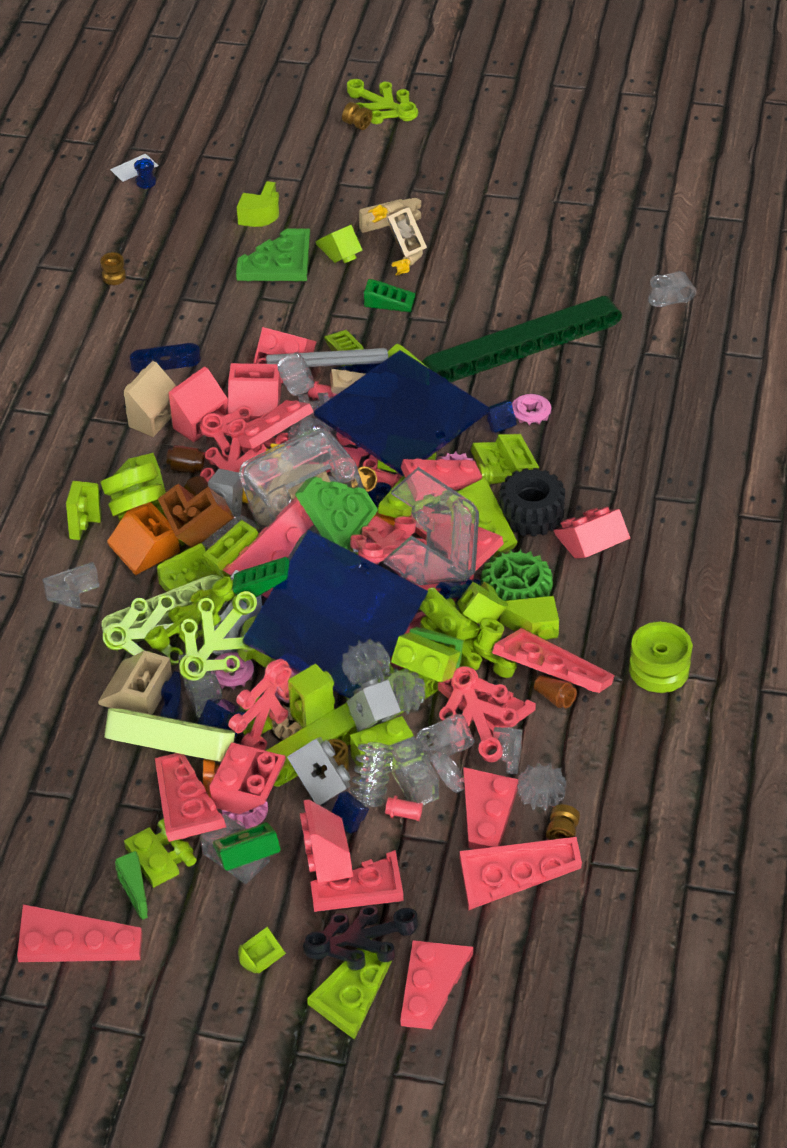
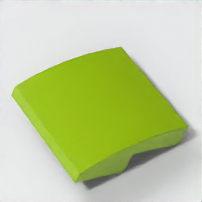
(505, 456)

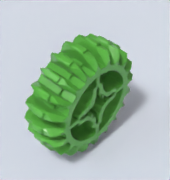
(518, 576)

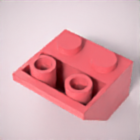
(277, 342)
(254, 387)
(194, 400)
(592, 532)
(245, 778)
(325, 843)

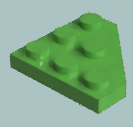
(277, 259)
(336, 509)

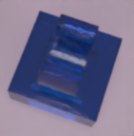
(501, 416)
(350, 811)

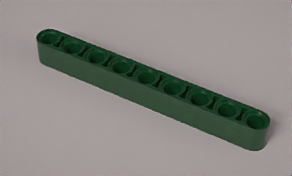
(524, 339)

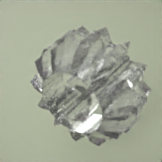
(295, 374)
(366, 662)
(407, 689)
(541, 786)

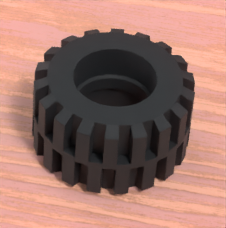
(532, 501)

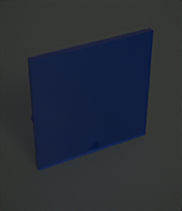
(401, 411)
(330, 605)

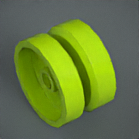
(131, 485)
(660, 657)

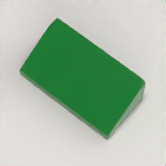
(247, 846)

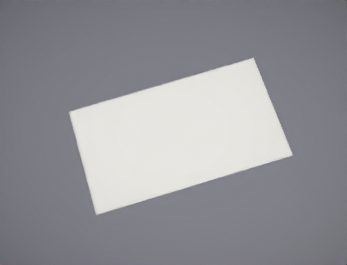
(126, 170)

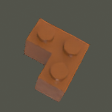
(193, 516)

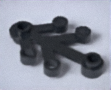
(325, 943)

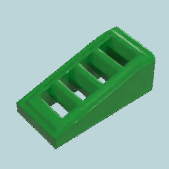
(381, 296)
(261, 577)

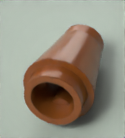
(556, 691)

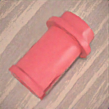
(320, 388)
(386, 477)
(403, 808)

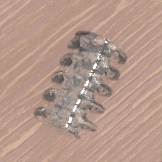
(373, 773)

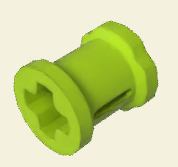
(488, 636)

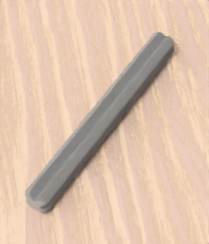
(334, 358)

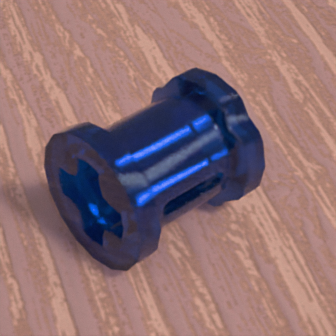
(145, 173)

